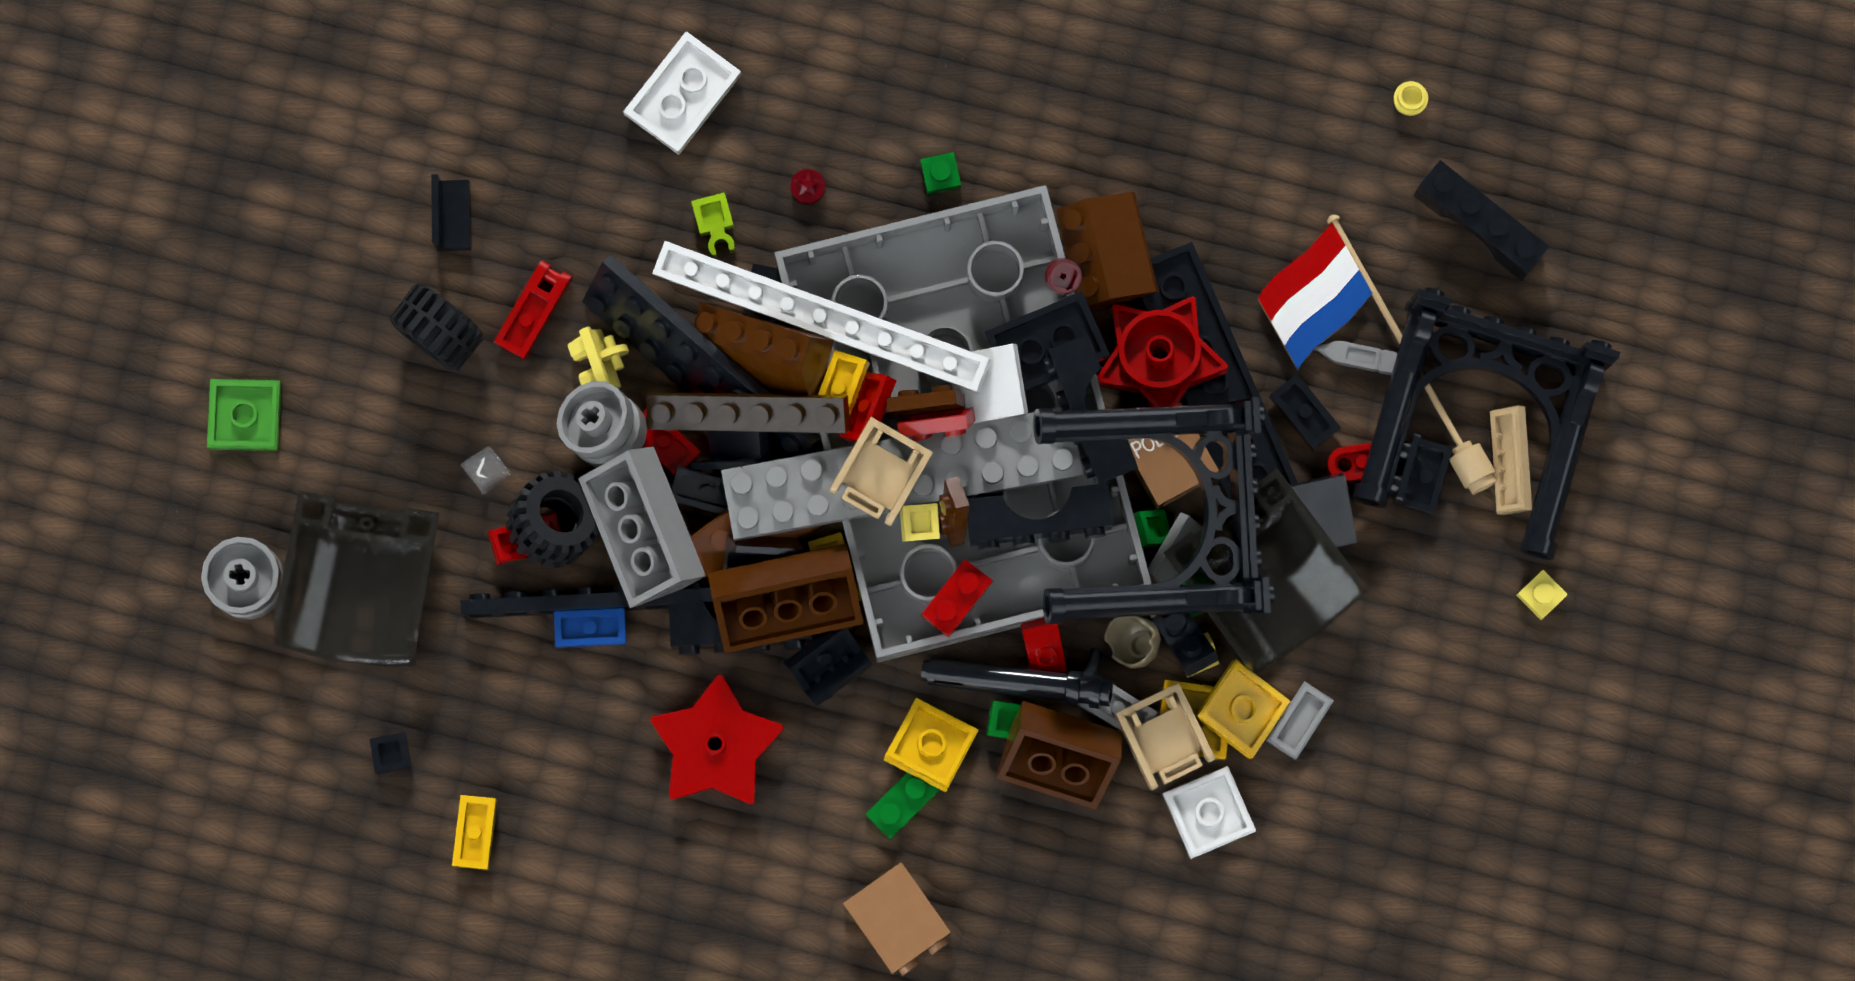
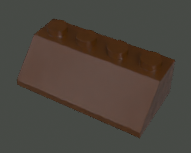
(770, 352)
(785, 598)

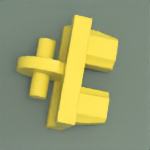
(602, 355)

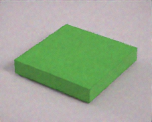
(244, 415)

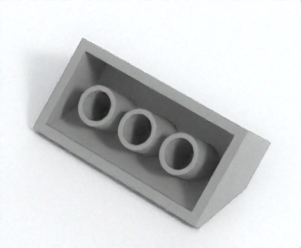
(641, 526)

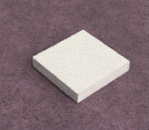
(1002, 388)
(1209, 812)

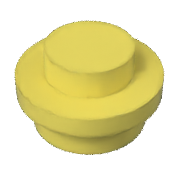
(1410, 98)

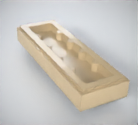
(1511, 460)

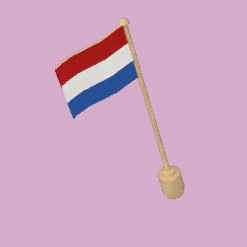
(1319, 297)

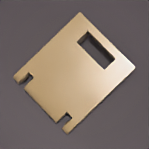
(878, 476)
(1167, 741)

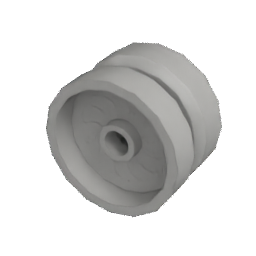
(600, 423)
(228, 564)

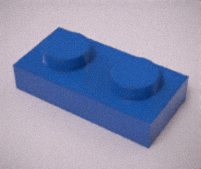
(590, 628)

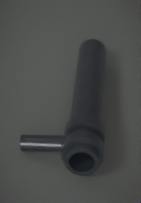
(1073, 688)

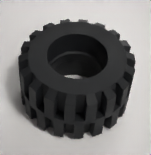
(436, 327)
(535, 536)

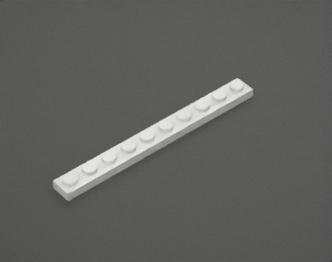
(822, 317)

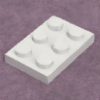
(682, 93)

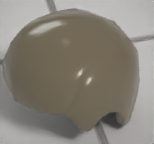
(1133, 640)

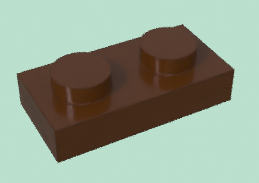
(912, 403)
(953, 512)

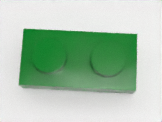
(901, 804)

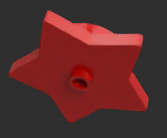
(1154, 332)
(734, 764)

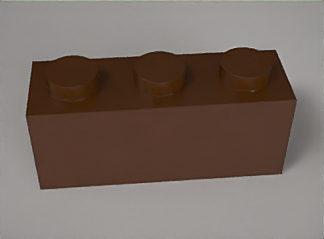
(1109, 247)
(1060, 755)

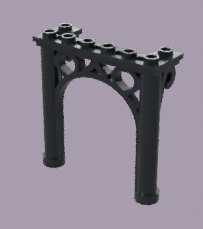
(1590, 361)
(1236, 419)

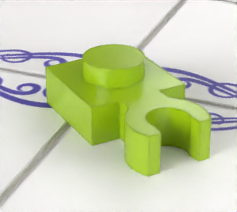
(714, 218)

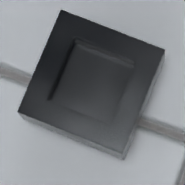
(390, 753)

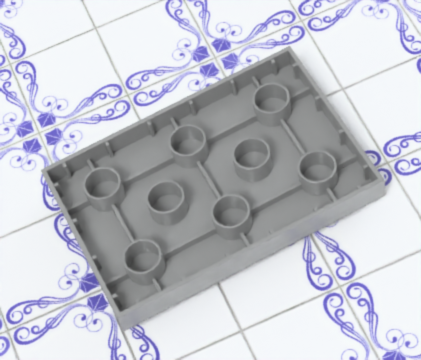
(953, 281)

